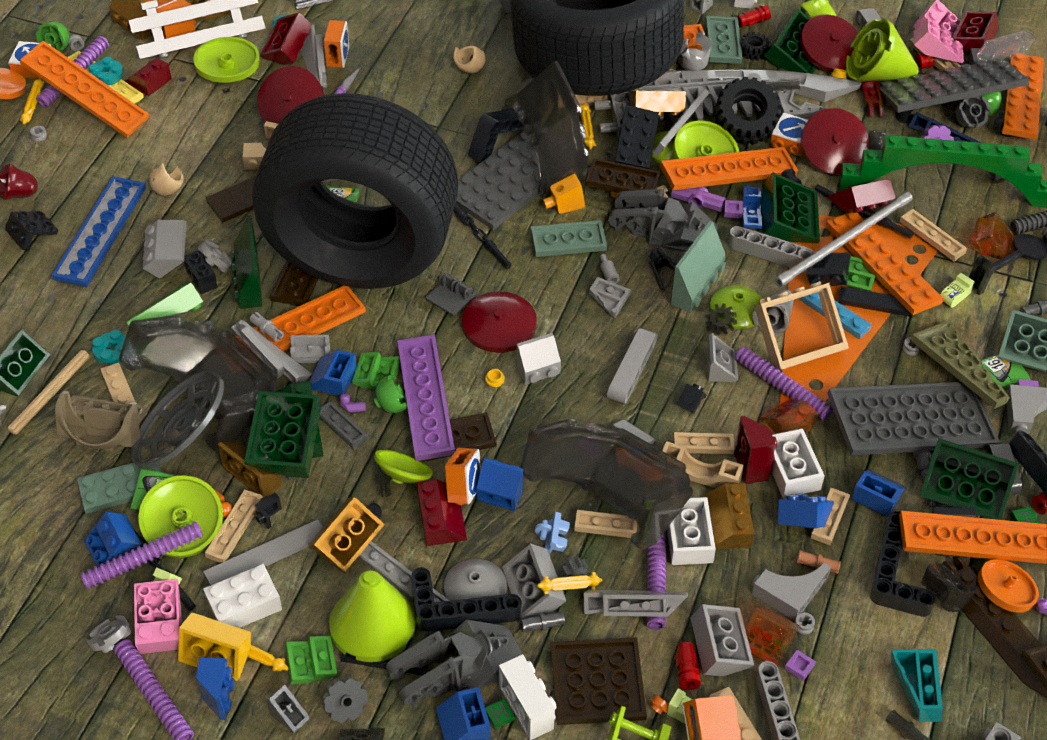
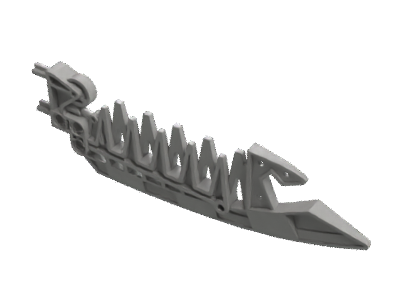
(694, 82)

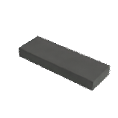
(342, 425)

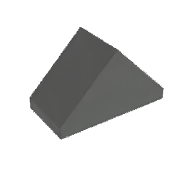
(287, 709)

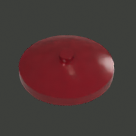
(827, 41)
(285, 91)
(833, 139)
(499, 321)

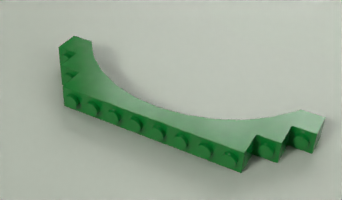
(903, 152)

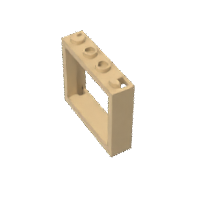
(831, 315)

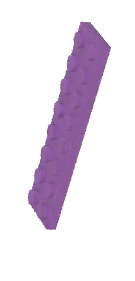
(425, 398)

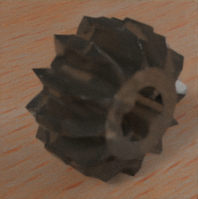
(876, 139)
(720, 325)

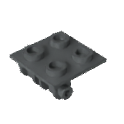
(451, 294)

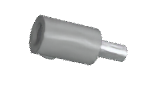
(609, 270)

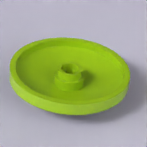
(226, 59)
(702, 139)
(177, 503)

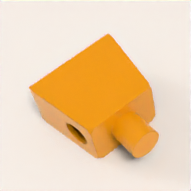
(566, 195)

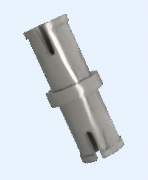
(266, 326)

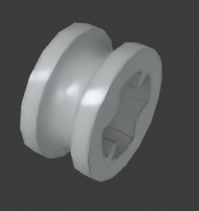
(78, 46)
(38, 133)
(908, 349)
(810, 625)

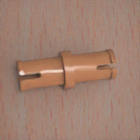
(817, 560)

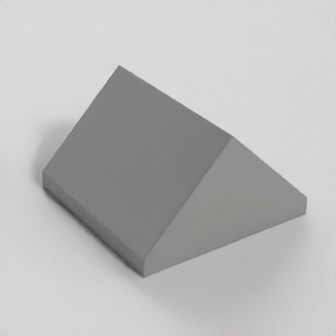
(721, 361)

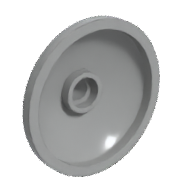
(460, 585)

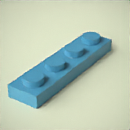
(850, 321)

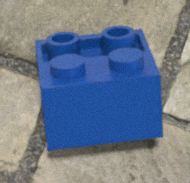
(334, 373)
(500, 484)
(878, 492)
(804, 511)
(111, 537)
(215, 684)
(464, 716)

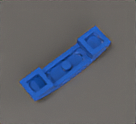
(751, 207)

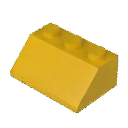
(213, 639)

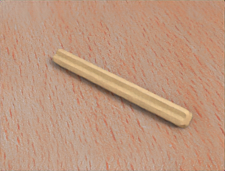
(48, 392)

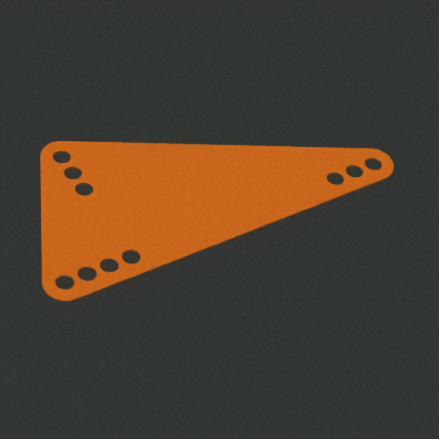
(810, 330)

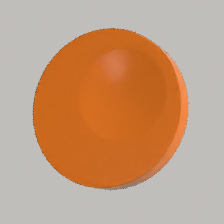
(11, 84)
(1008, 585)

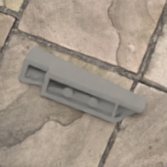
(314, 56)
(270, 353)
(632, 602)

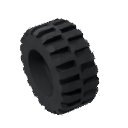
(754, 92)

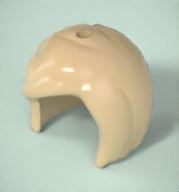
(469, 59)
(165, 183)

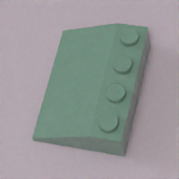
(698, 269)
(1025, 341)

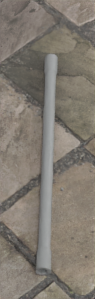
(789, 274)

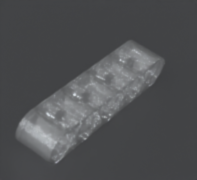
(1006, 45)

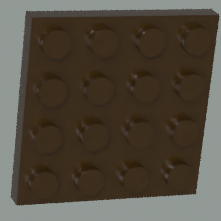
(597, 680)

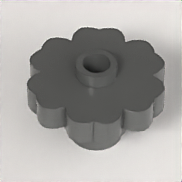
(344, 699)

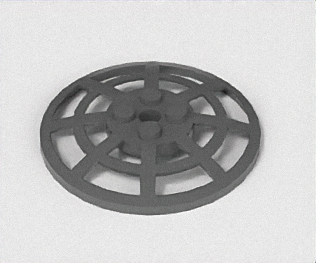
(180, 425)

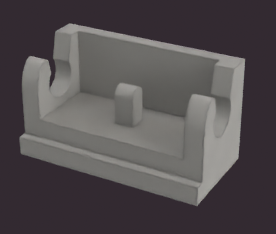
(309, 348)

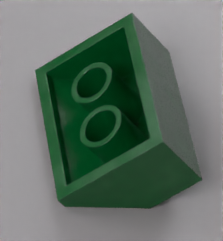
(19, 362)

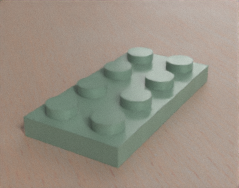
(724, 39)
(568, 238)
(110, 487)

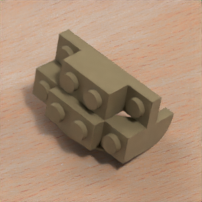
(104, 422)

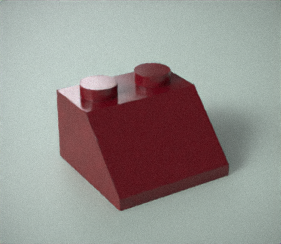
(150, 77)

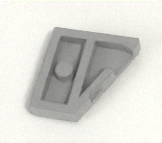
(609, 295)

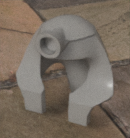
(693, 58)

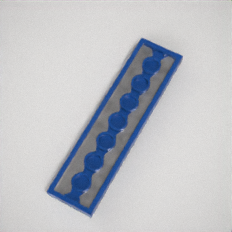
(99, 232)

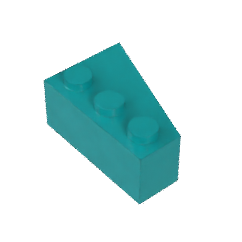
(920, 681)

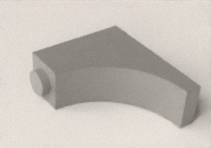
(1024, 405)
(789, 593)

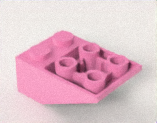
(940, 14)
(936, 42)
(157, 616)

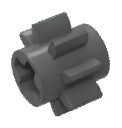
(574, 567)

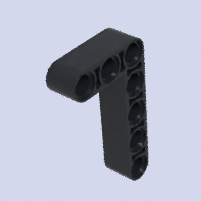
(487, 131)
(1030, 457)
(892, 589)
(458, 608)

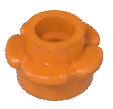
(659, 704)

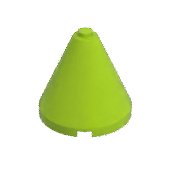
(880, 54)
(372, 619)

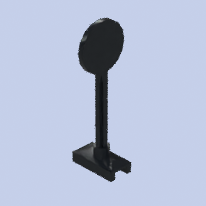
(1024, 244)

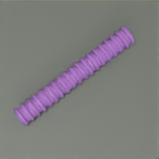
(86, 58)
(782, 382)
(141, 555)
(657, 576)
(153, 691)

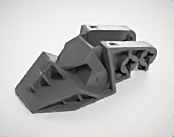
(660, 218)
(479, 652)

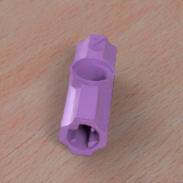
(700, 197)

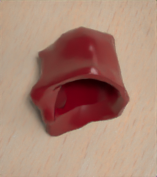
(19, 184)

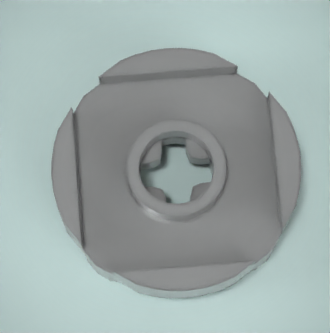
(214, 255)
(108, 633)

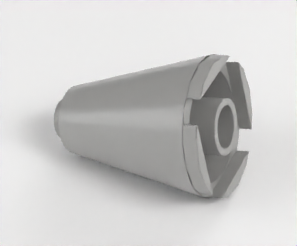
(778, 314)

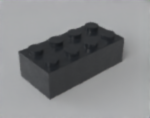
(636, 137)

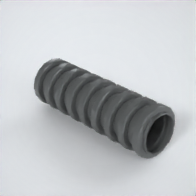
(1029, 223)

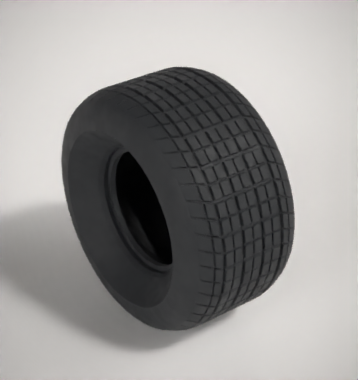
(599, 43)
(370, 145)

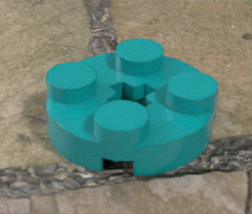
(100, 69)
(104, 342)

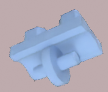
(549, 531)

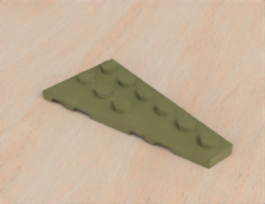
(958, 358)

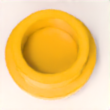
(839, 73)
(494, 378)

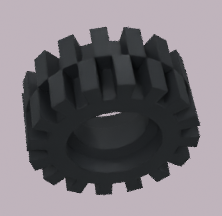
(754, 46)

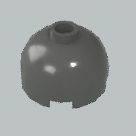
(972, 111)

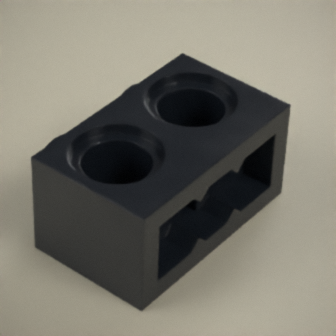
(200, 272)

